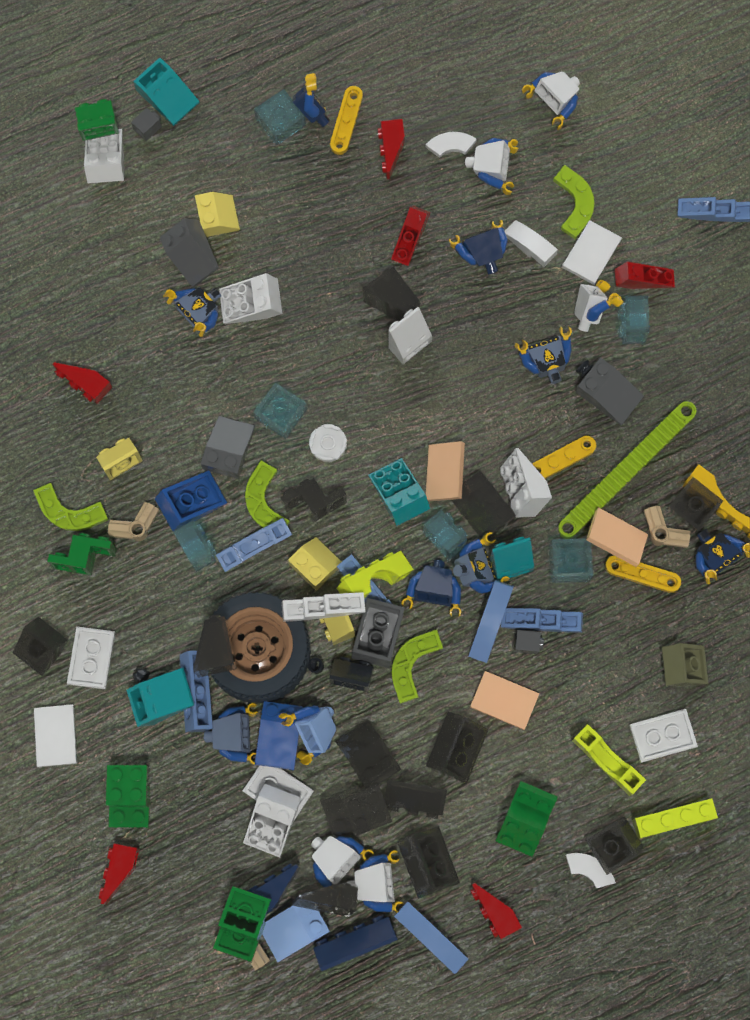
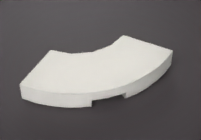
(451, 142)
(589, 867)

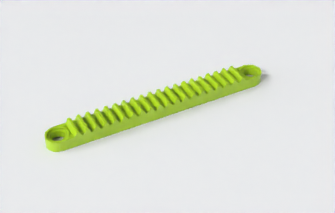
(627, 469)

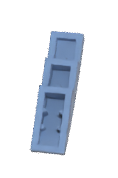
(714, 210)
(542, 620)
(491, 621)
(431, 938)

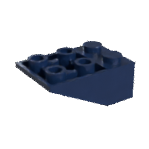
(277, 886)

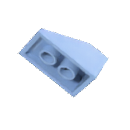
(293, 930)

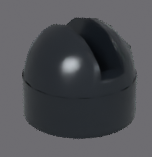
(313, 665)
(141, 676)

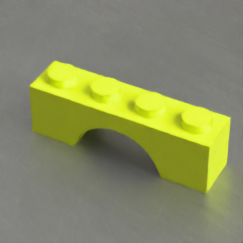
(391, 569)
(619, 771)
(675, 818)

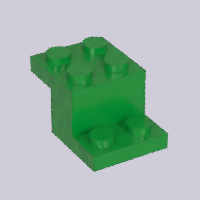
(96, 120)
(82, 554)
(128, 796)
(526, 818)
(242, 924)

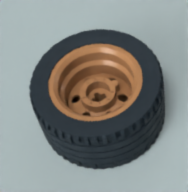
(292, 650)

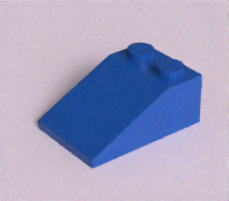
(190, 500)
(277, 743)

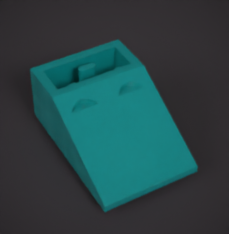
(165, 91)
(399, 491)
(512, 558)
(160, 698)

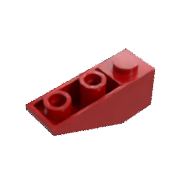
(393, 141)
(410, 235)
(642, 276)
(88, 381)
(121, 866)
(500, 915)

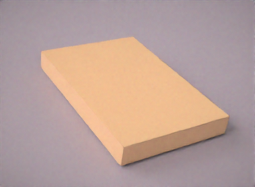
(445, 471)
(617, 537)
(504, 700)

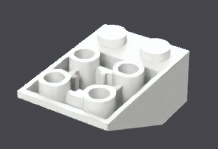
(104, 159)
(251, 299)
(409, 335)
(524, 485)
(272, 820)

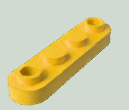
(346, 120)
(565, 456)
(643, 574)

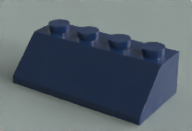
(355, 943)

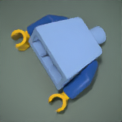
(315, 729)

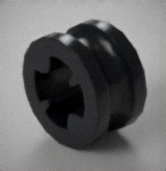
(584, 368)

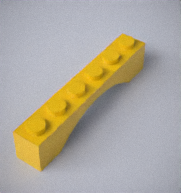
(725, 510)

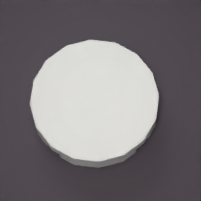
(328, 443)

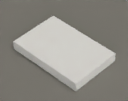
(591, 252)
(91, 658)
(55, 735)
(663, 735)
(279, 779)

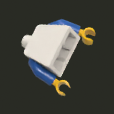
(557, 92)
(492, 162)
(593, 302)
(335, 858)
(376, 883)

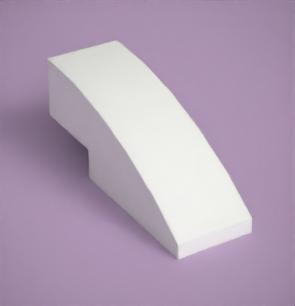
(531, 243)

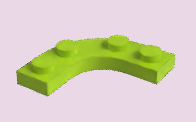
(582, 197)
(256, 492)
(65, 518)
(404, 662)

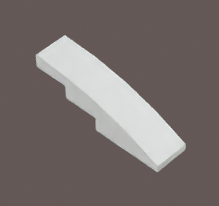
(323, 607)

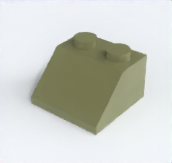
(684, 665)

